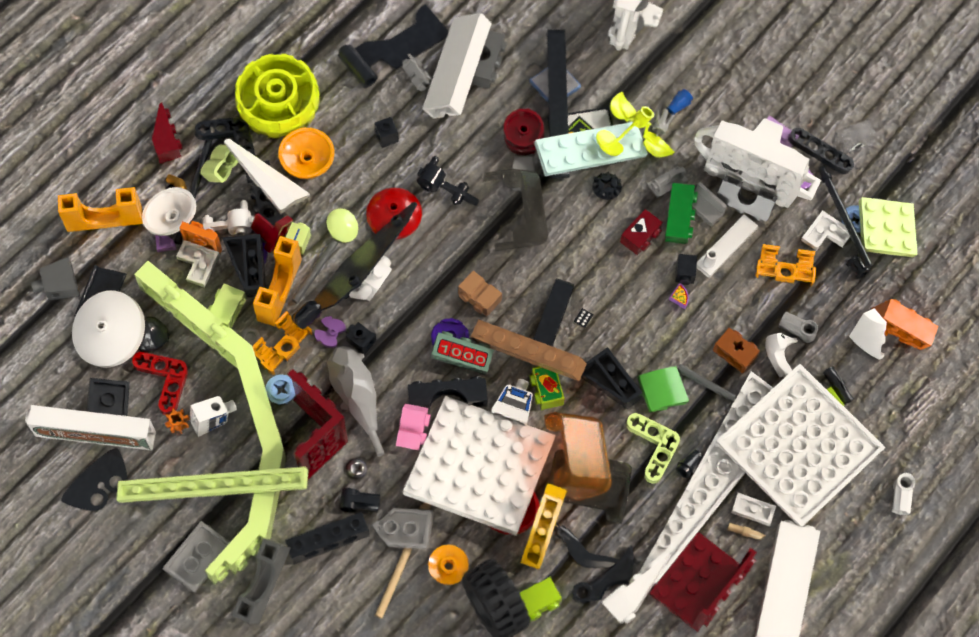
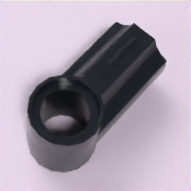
(354, 500)

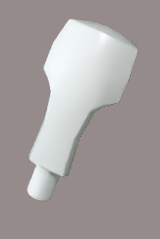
(775, 348)

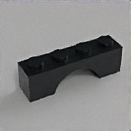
(471, 391)

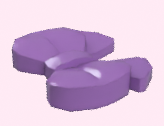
(334, 327)

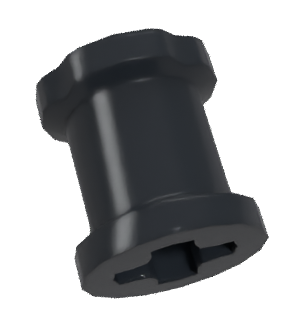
(857, 266)

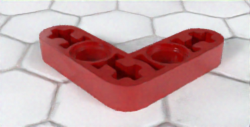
(171, 377)

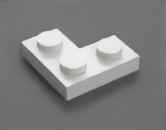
(824, 227)
(202, 260)

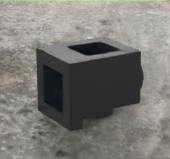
(361, 343)

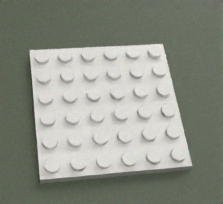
(800, 445)
(479, 465)

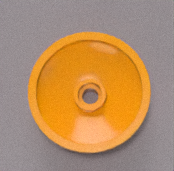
(306, 144)

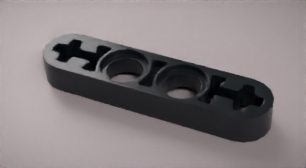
(822, 147)

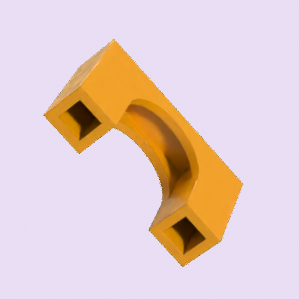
(80, 217)
(270, 301)

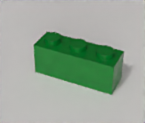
(681, 213)

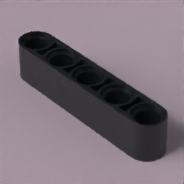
(554, 312)

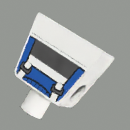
(514, 402)
(210, 414)

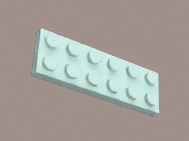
(581, 150)

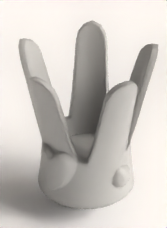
(661, 124)

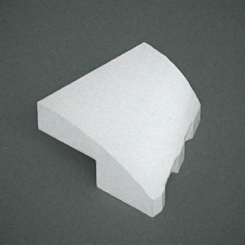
(870, 333)

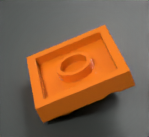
(196, 234)

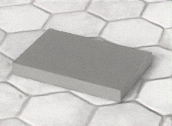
(195, 556)

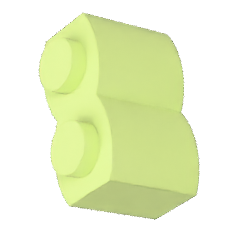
(219, 165)

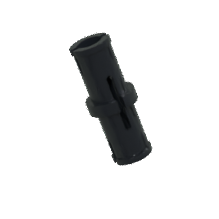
(838, 385)

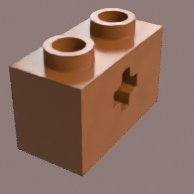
(727, 346)

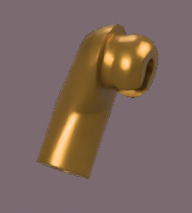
(177, 182)

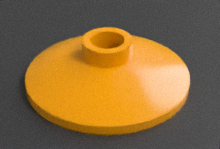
(448, 555)

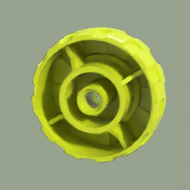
(277, 95)

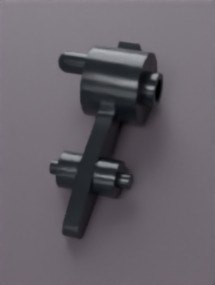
(432, 177)

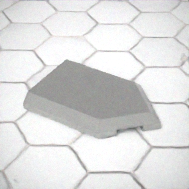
(405, 528)

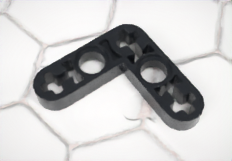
(236, 133)

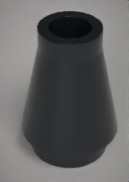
(689, 464)

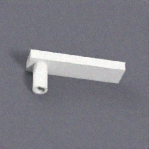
(726, 246)

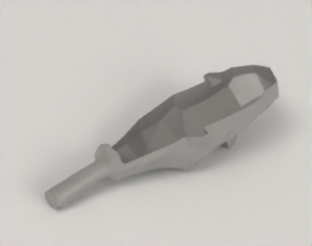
(356, 389)

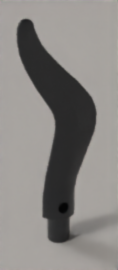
(579, 553)

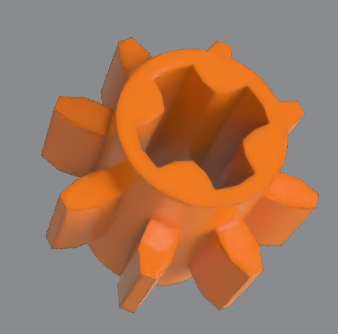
(175, 416)

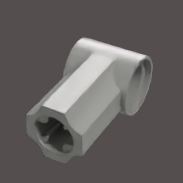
(797, 326)

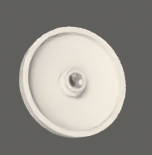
(108, 329)

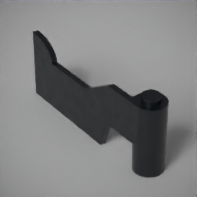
(413, 41)

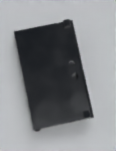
(100, 281)

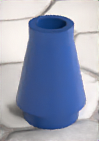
(680, 101)

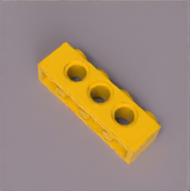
(543, 526)

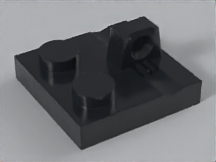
(108, 396)

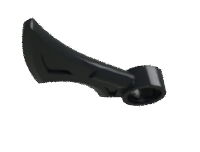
(619, 573)

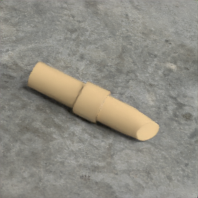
(745, 531)

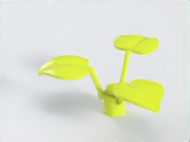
(624, 110)

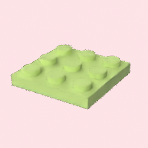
(887, 227)

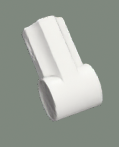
(903, 496)

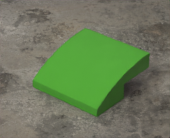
(663, 389)

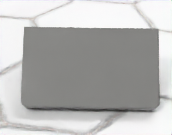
(708, 205)

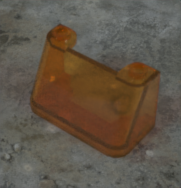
(585, 455)

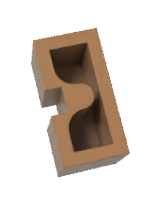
(479, 293)

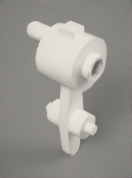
(238, 221)

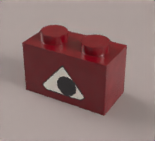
(641, 232)

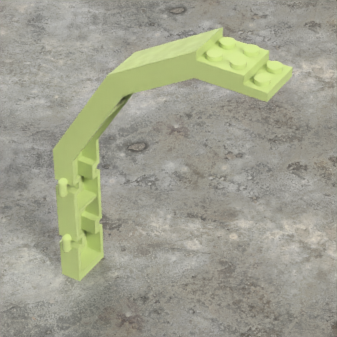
(242, 356)

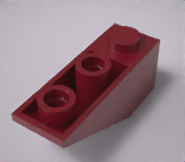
(163, 137)

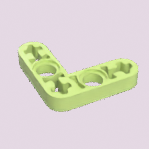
(660, 440)

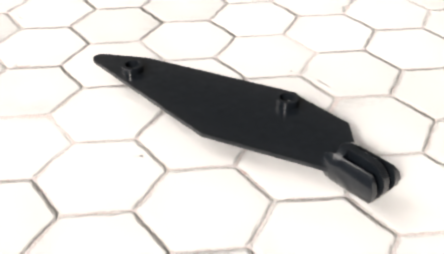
(353, 269)

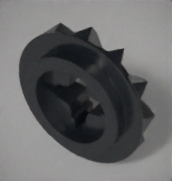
(608, 193)

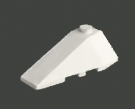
(628, 599)

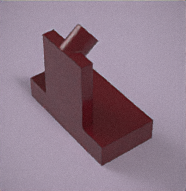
(269, 232)

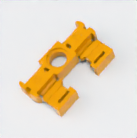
(801, 273)
(294, 337)

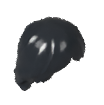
(154, 335)

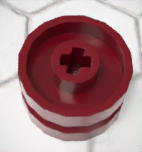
(522, 130)

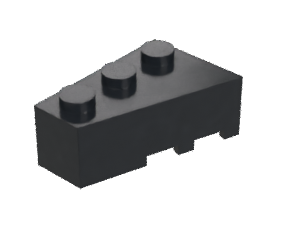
(248, 260)
(612, 379)

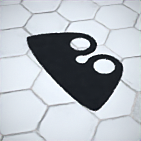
(86, 484)

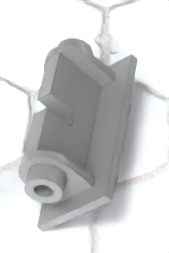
(421, 77)
(663, 183)

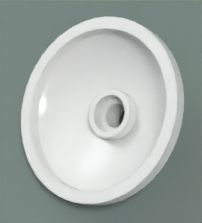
(167, 211)

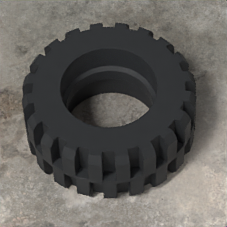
(496, 599)

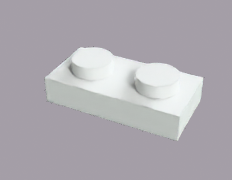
(753, 509)

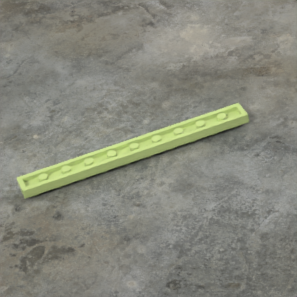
(212, 484)

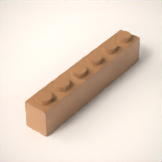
(529, 350)

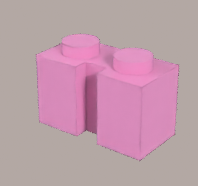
(412, 427)

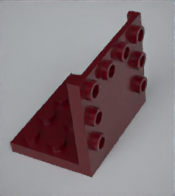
(324, 441)
(700, 581)

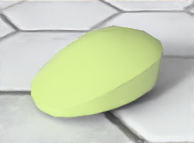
(342, 225)

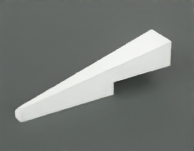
(278, 188)

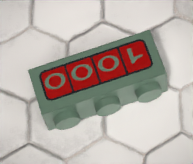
(462, 352)

